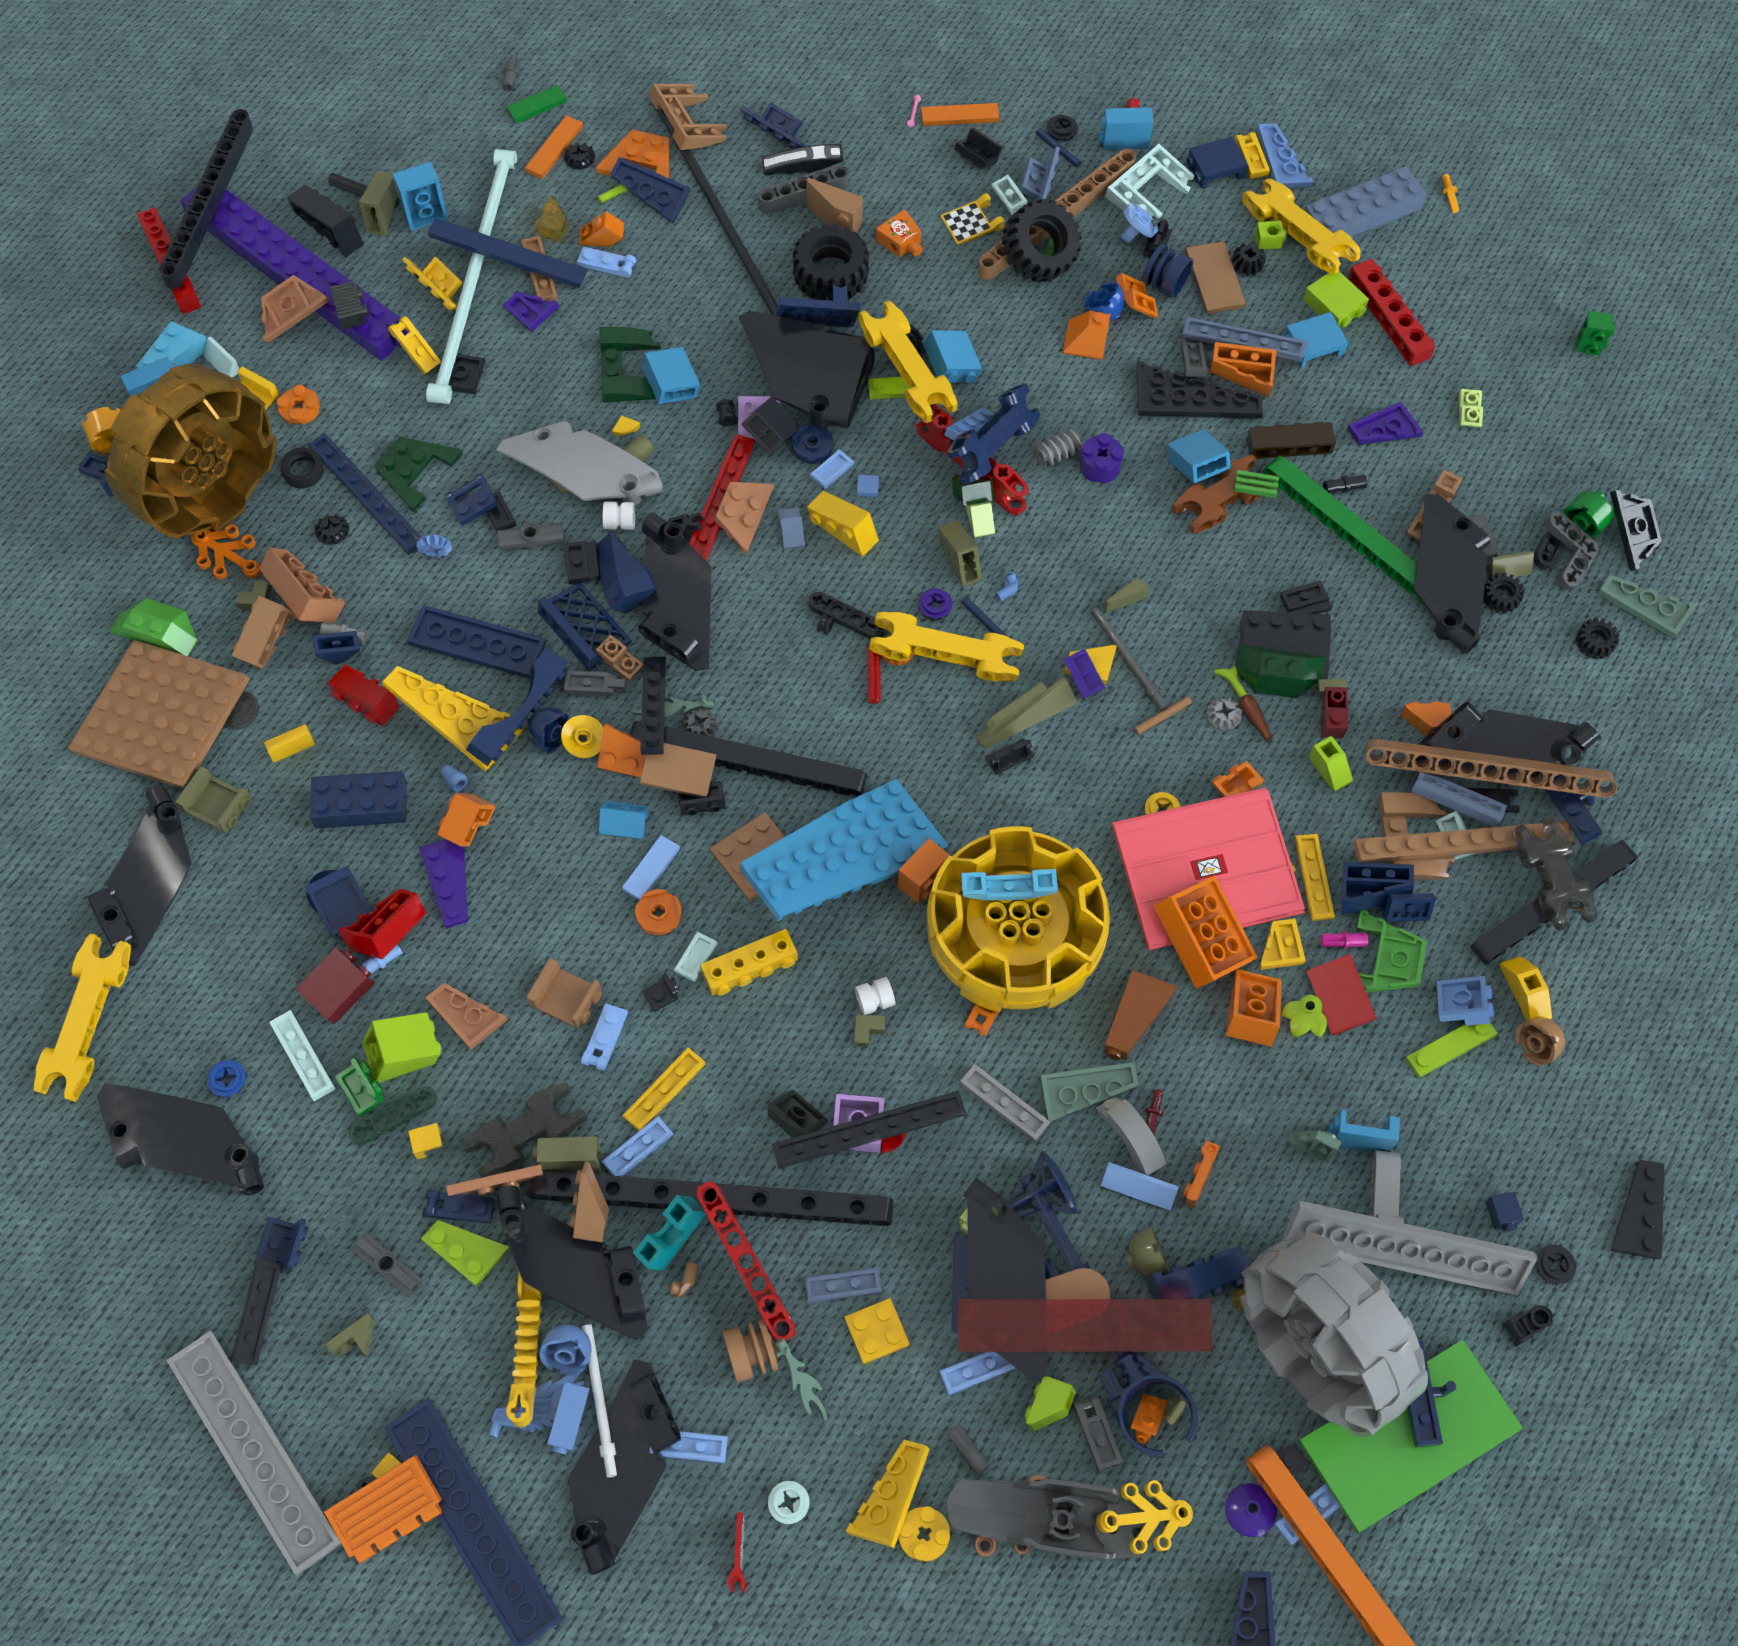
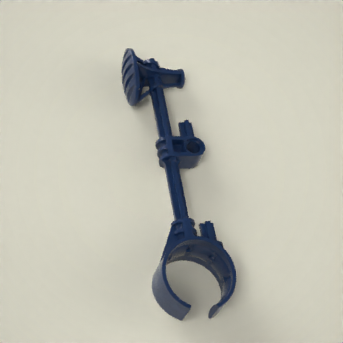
(1135, 1368)

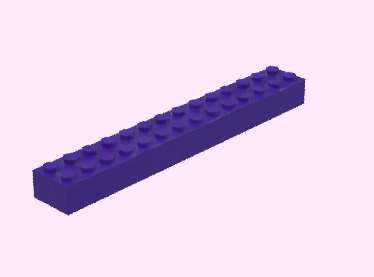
(282, 256)

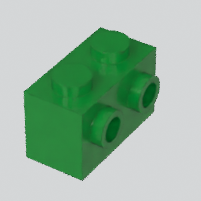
(1595, 333)

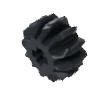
(1248, 259)

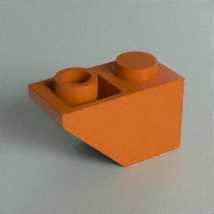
(602, 231)
(1426, 715)

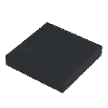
(466, 373)

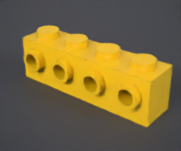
(749, 963)

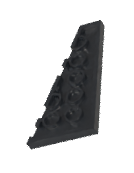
(1188, 396)

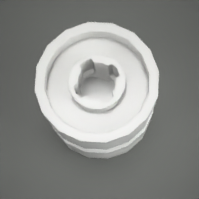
(619, 515)
(875, 995)

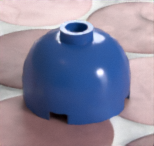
(1107, 300)

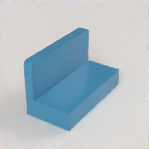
(623, 819)

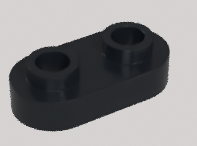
(1547, 553)

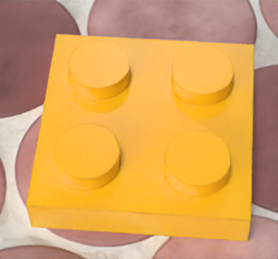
(876, 1331)

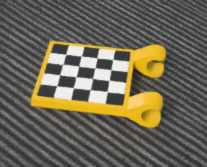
(970, 222)

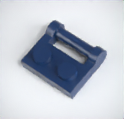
(475, 504)

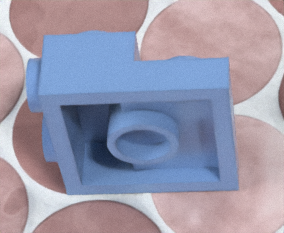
(1465, 1000)

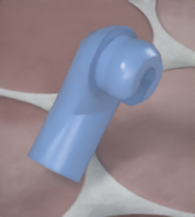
(1010, 586)

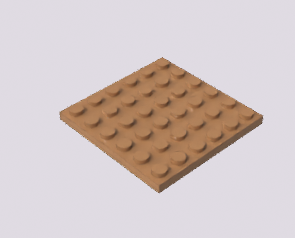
(159, 714)

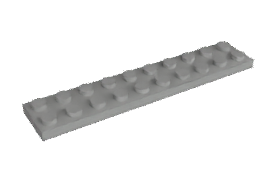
(1416, 1248)
(254, 1453)

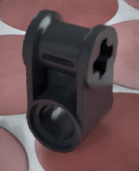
(1524, 1326)

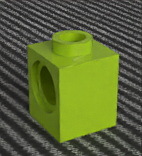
(1270, 235)

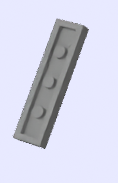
(1004, 1103)

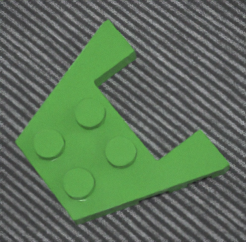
(1398, 957)

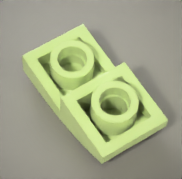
(1470, 408)

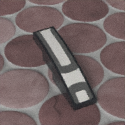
(807, 157)

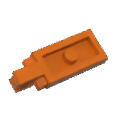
(1201, 1171)

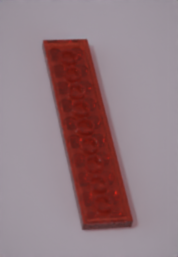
(1084, 1325)

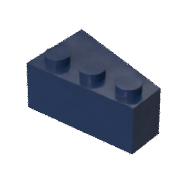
(1371, 883)

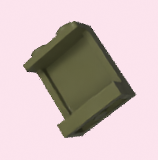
(213, 801)

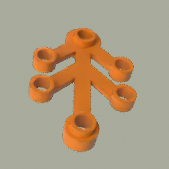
(225, 550)

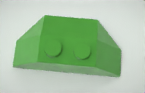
(157, 626)

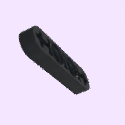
(848, 613)

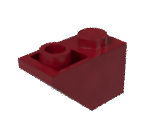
(1334, 712)

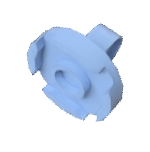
(1139, 222)

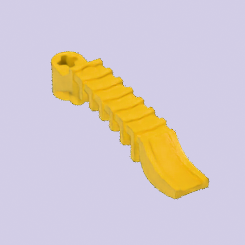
(526, 1360)

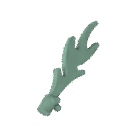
(673, 708)
(804, 1381)

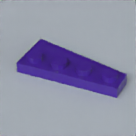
(448, 879)

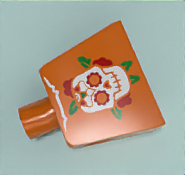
(900, 235)

